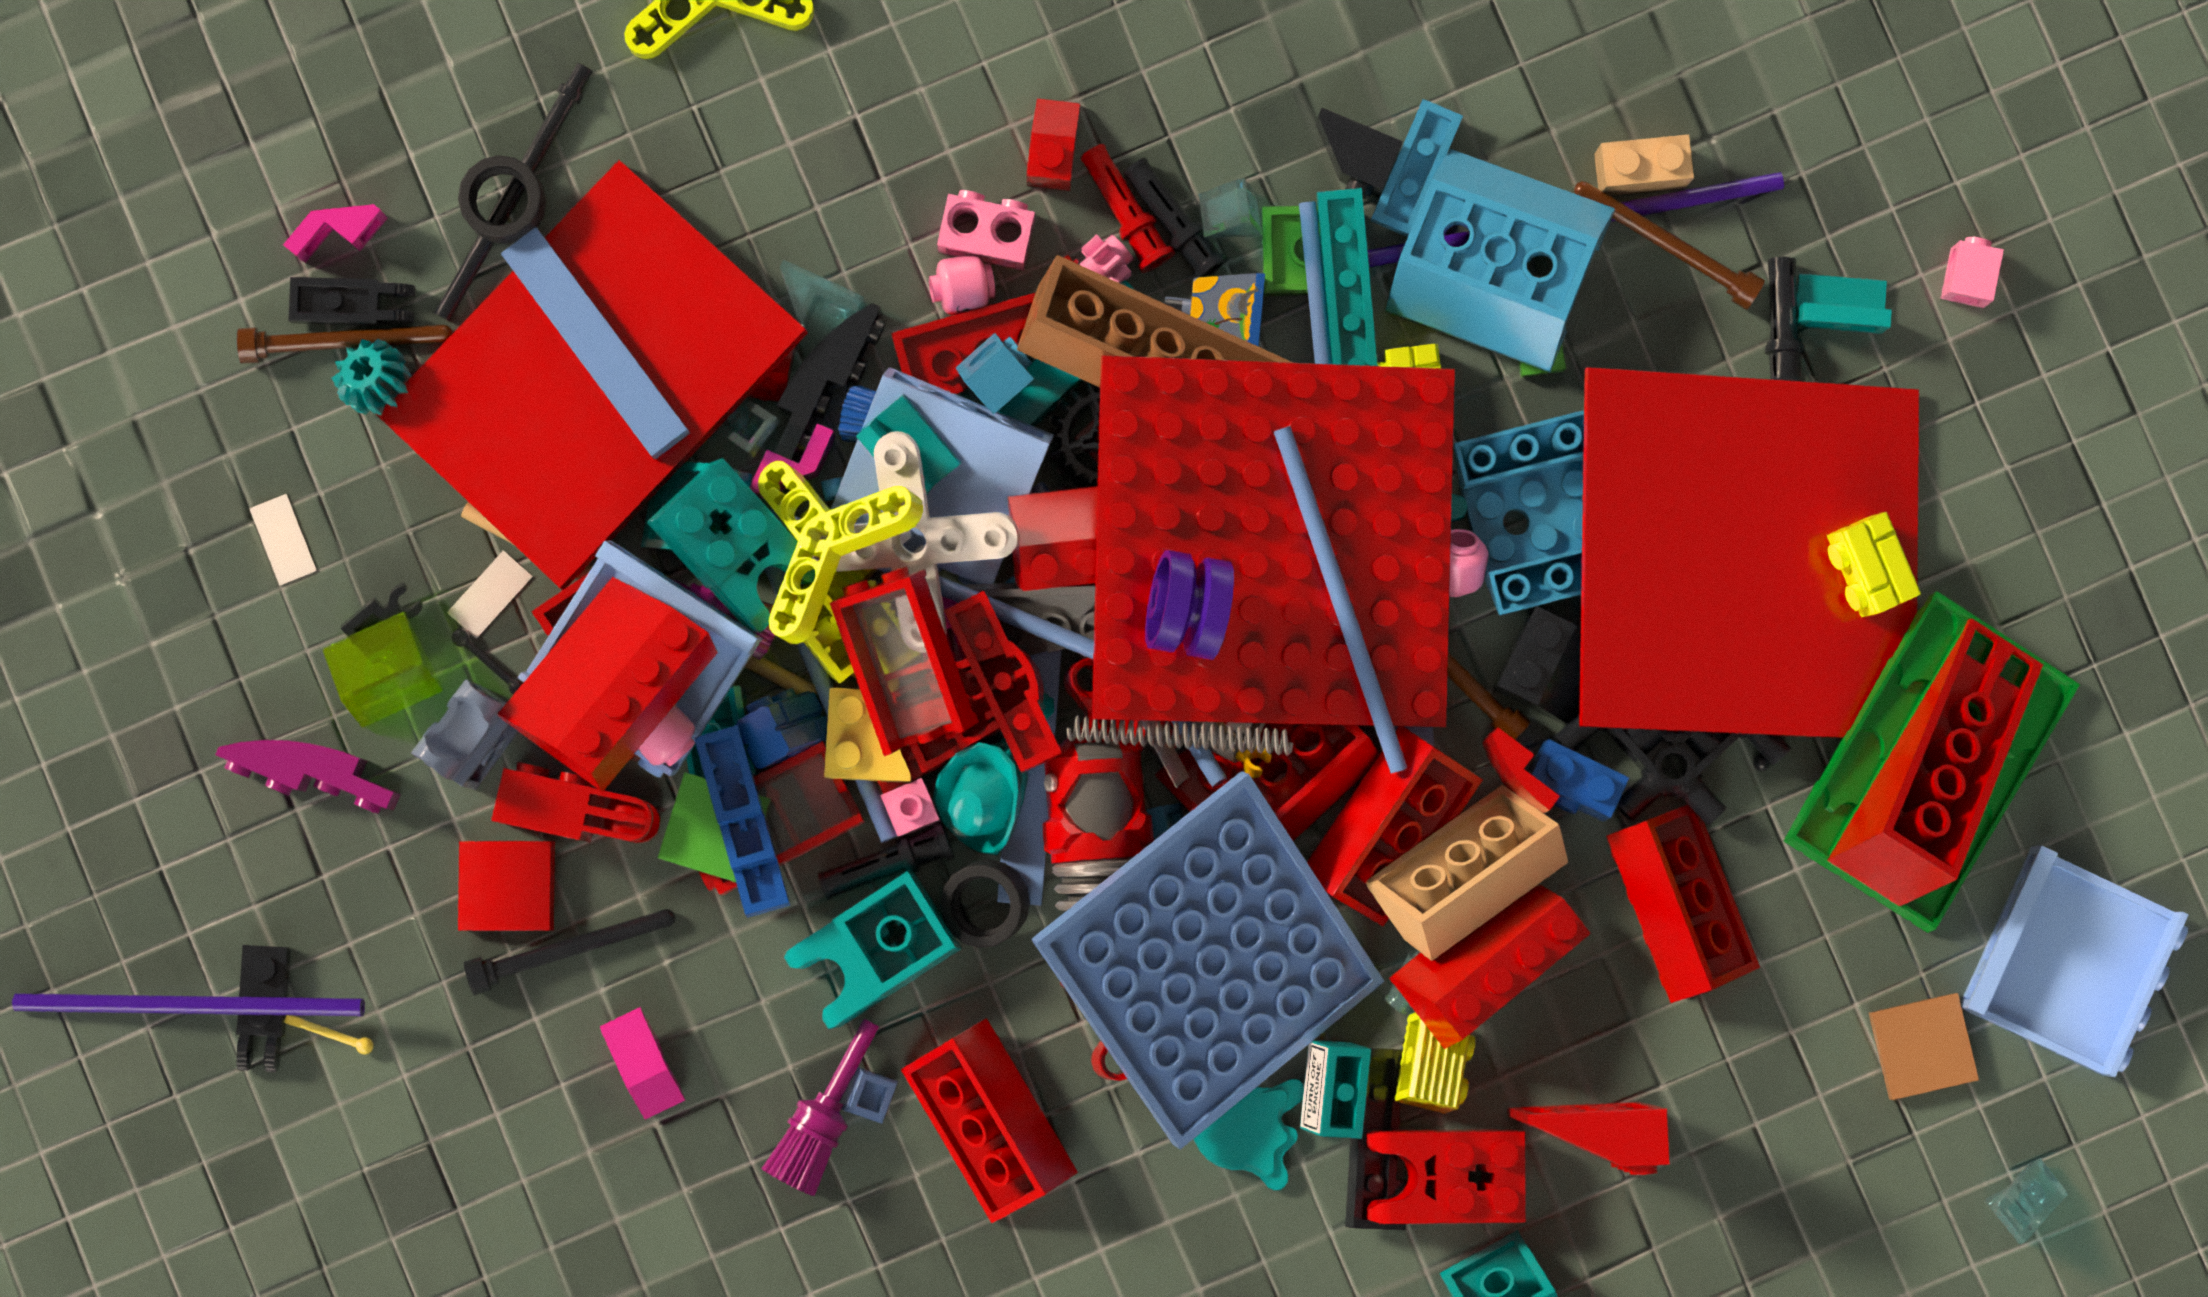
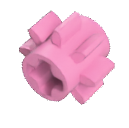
(1107, 258)

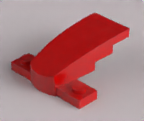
(1001, 689)

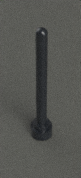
(485, 973)

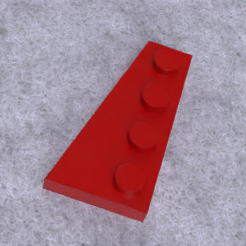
(939, 346)

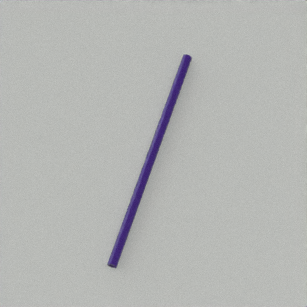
(1643, 206)

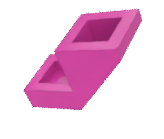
(352, 223)
(810, 463)
(642, 1063)

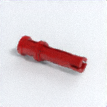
(1135, 224)

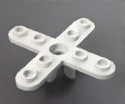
(946, 537)

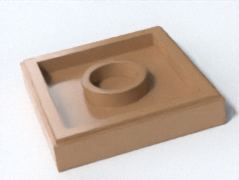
(1923, 1046)

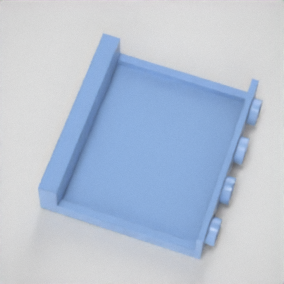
(995, 454)
(731, 639)
(2074, 963)

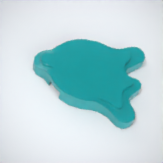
(1253, 1134)

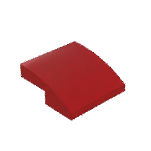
(1509, 761)
(506, 885)

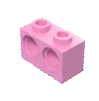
(983, 239)

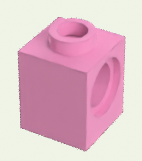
(1972, 272)
(910, 807)

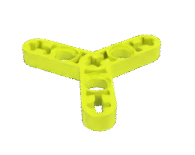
(698, 10)
(841, 540)

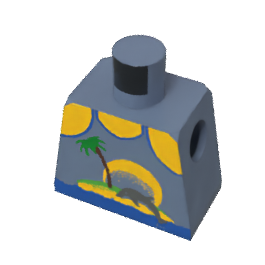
(1226, 303)

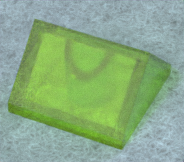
(381, 670)

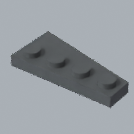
(1065, 606)

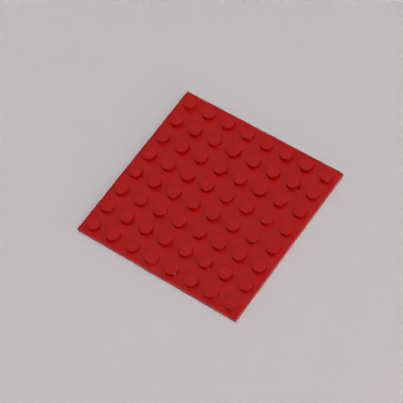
(1200, 473)
(1712, 549)

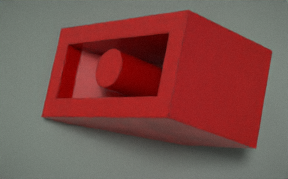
(1053, 144)

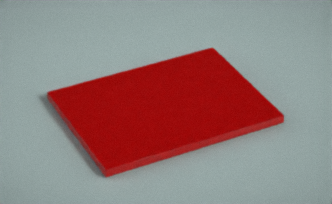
(527, 426)

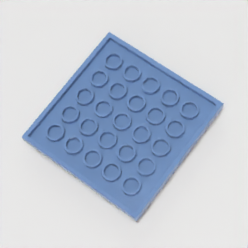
(1209, 959)

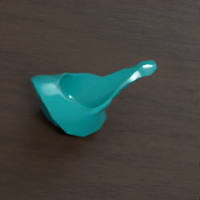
(983, 793)

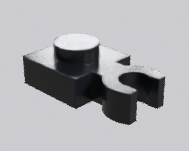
(375, 612)

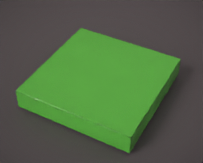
(1283, 251)
(693, 831)

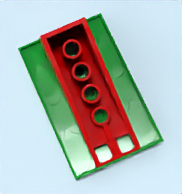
(1931, 762)

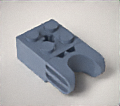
(467, 736)

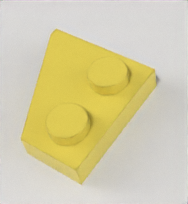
(853, 744)

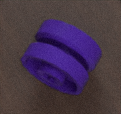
(1189, 605)

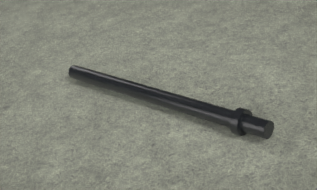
(568, 95)

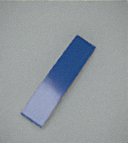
(742, 821)

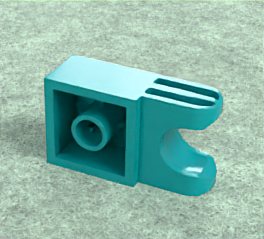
(736, 554)
(863, 950)

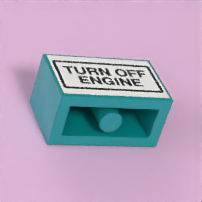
(1335, 1089)

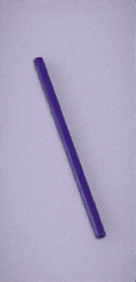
(189, 1004)

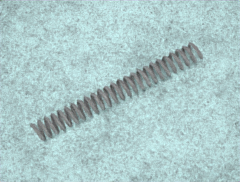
(1184, 736)

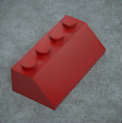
(1055, 538)
(1388, 819)
(1683, 903)
(1489, 965)
(989, 1121)

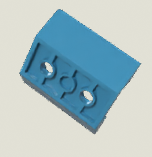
(1485, 286)
(1541, 476)

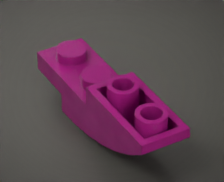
(294, 763)

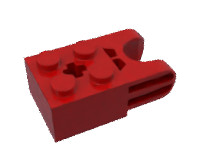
(571, 807)
(1439, 1173)

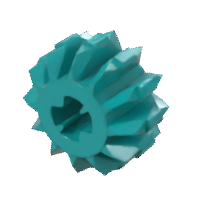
(371, 377)

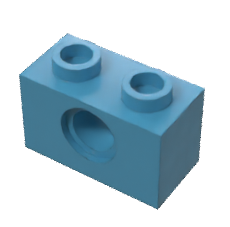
(996, 372)

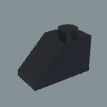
(1357, 152)

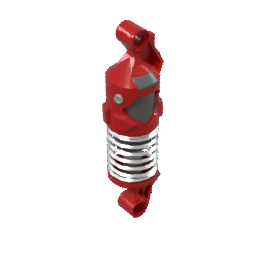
(1093, 814)

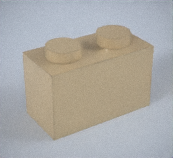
(1644, 165)

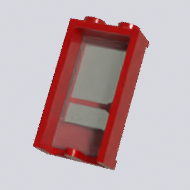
(902, 660)
(802, 809)

